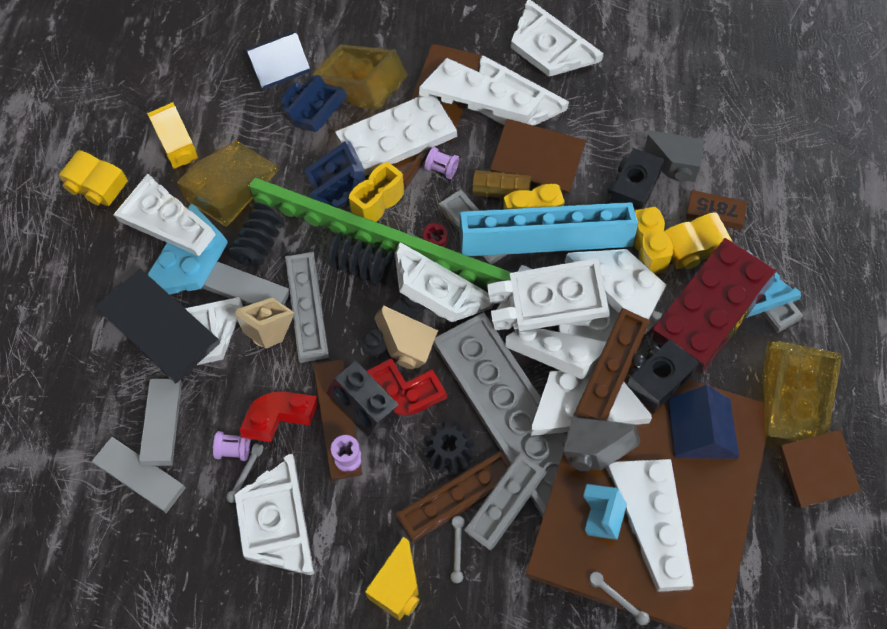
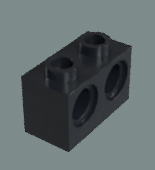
(362, 398)

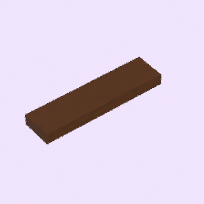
(612, 366)
(333, 418)
(453, 497)

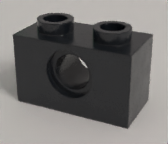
(638, 167)
(672, 363)

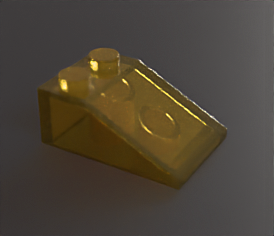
(364, 73)
(223, 179)
(799, 390)

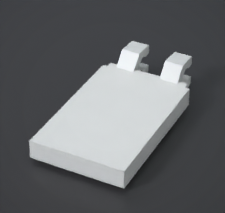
(550, 296)

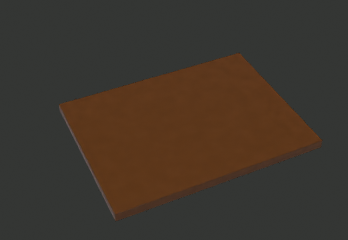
(715, 517)

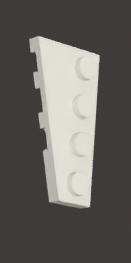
(462, 84)
(164, 217)
(655, 519)

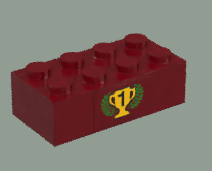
(715, 303)

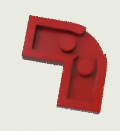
(411, 395)
(274, 407)

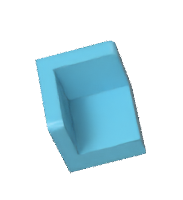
(606, 511)

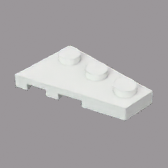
(559, 350)

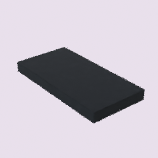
(158, 325)

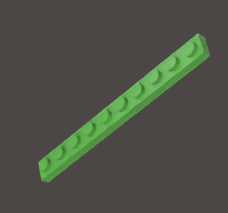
(368, 231)

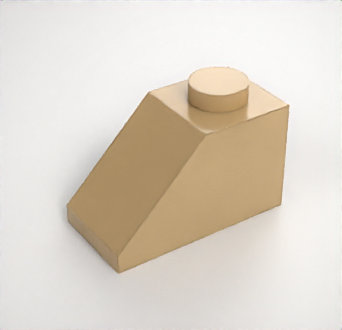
(265, 321)
(405, 337)

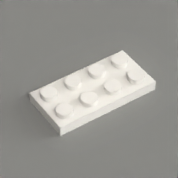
(399, 132)

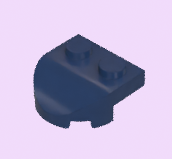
(312, 103)
(336, 175)

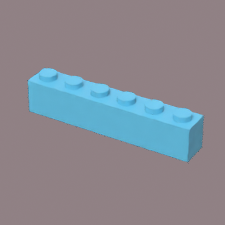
(547, 229)

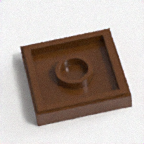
(819, 468)

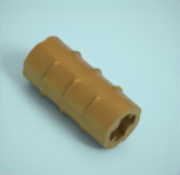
(498, 184)

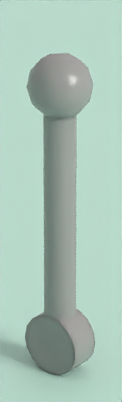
(257, 450)
(457, 524)
(596, 580)

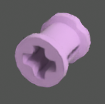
(441, 162)
(231, 446)
(344, 462)

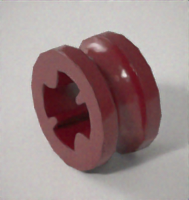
(438, 229)

